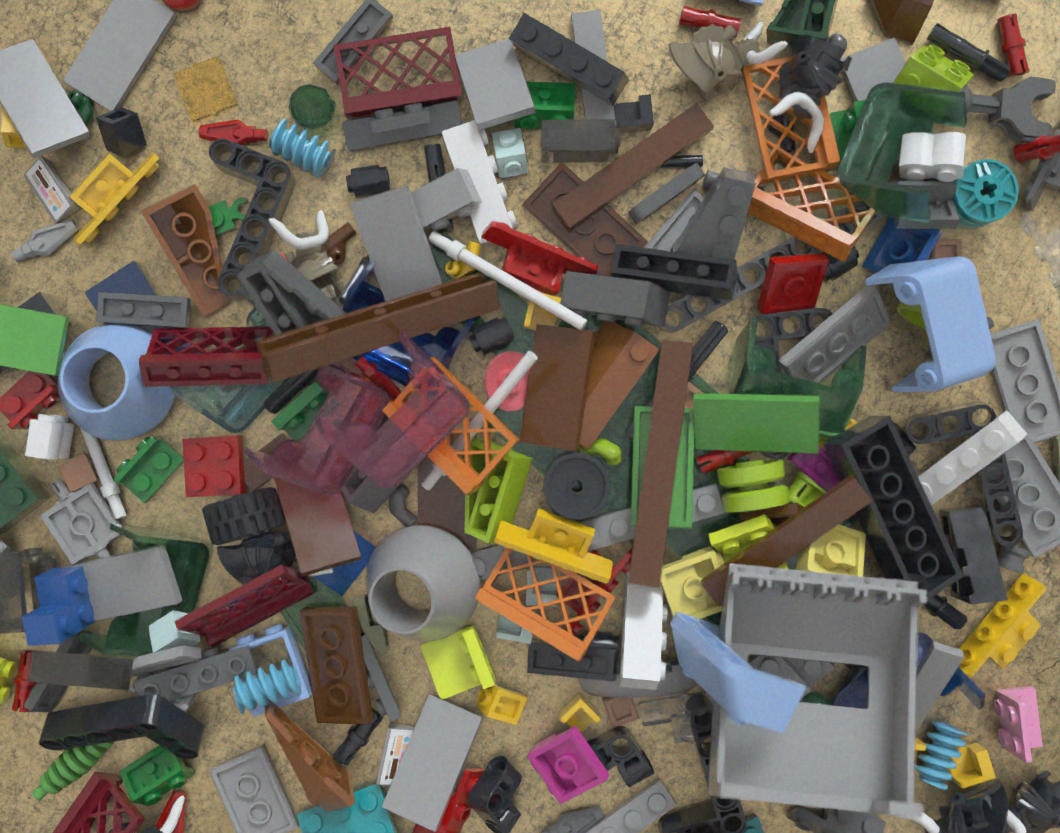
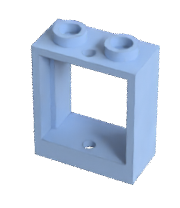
(273, 633)

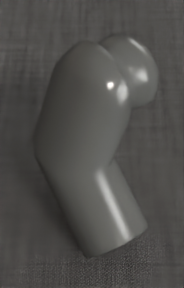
(398, 508)

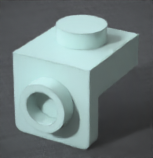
(510, 153)

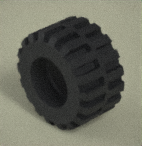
(243, 516)

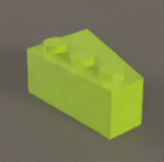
(498, 495)

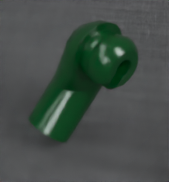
(82, 105)

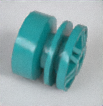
(1000, 199)

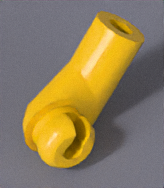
(460, 269)

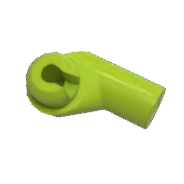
(605, 449)

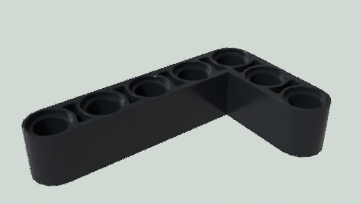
(255, 215)
(776, 332)
(990, 488)
(124, 720)
(713, 813)

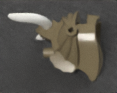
(715, 58)
(308, 260)

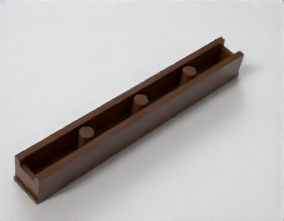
(376, 326)
(661, 464)

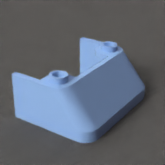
(952, 317)
(729, 680)

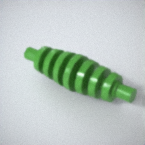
(69, 768)

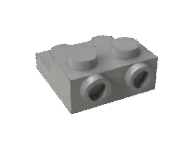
(794, 670)

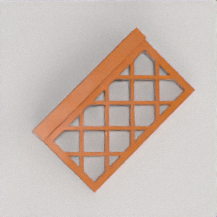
(826, 148)
(799, 220)
(451, 461)
(539, 624)

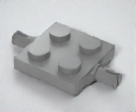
(80, 522)

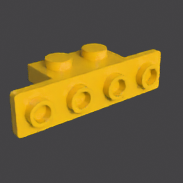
(106, 188)
(556, 542)
(1004, 628)

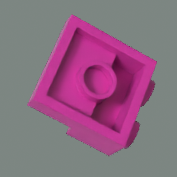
(567, 764)

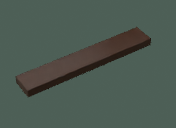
(633, 166)
(793, 533)

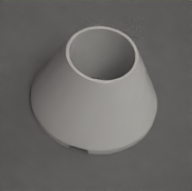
(444, 568)

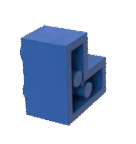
(63, 607)

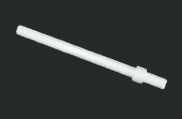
(458, 252)
(492, 404)
(109, 488)

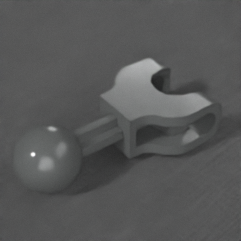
(1012, 108)

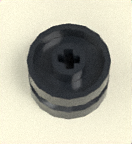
(587, 472)

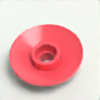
(496, 372)

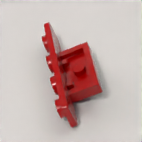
(533, 260)
(571, 588)
(458, 807)

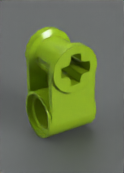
(804, 490)

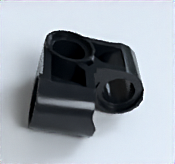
(630, 760)
(493, 795)

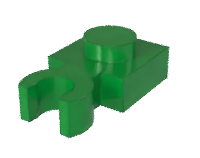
(225, 216)

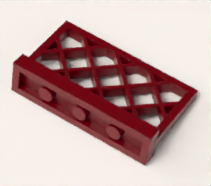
(367, 104)
(201, 368)
(247, 605)
(92, 804)

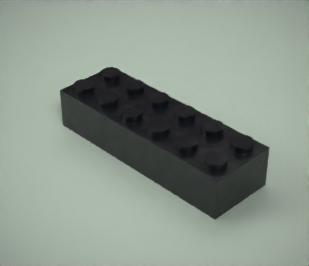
(900, 517)

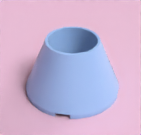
(137, 408)

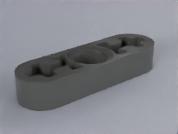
(666, 193)

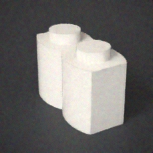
(932, 156)
(49, 437)

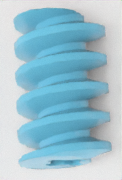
(301, 150)
(266, 686)
(940, 753)

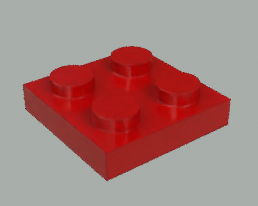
(792, 283)
(214, 466)

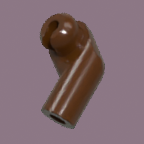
(336, 242)

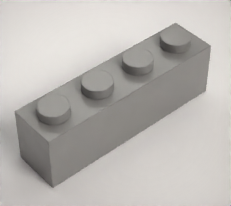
(445, 199)

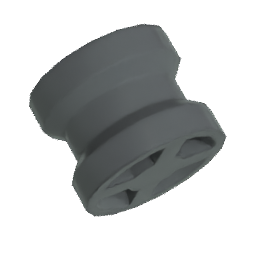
(1013, 558)

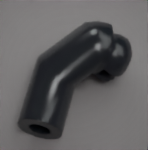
(787, 143)

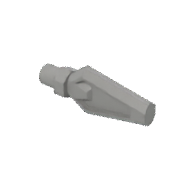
(45, 240)

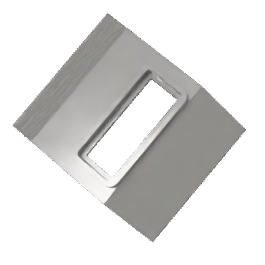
(827, 751)

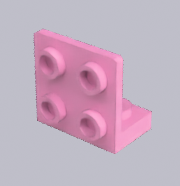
(1018, 721)

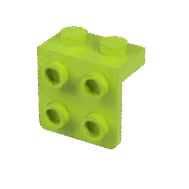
(933, 70)

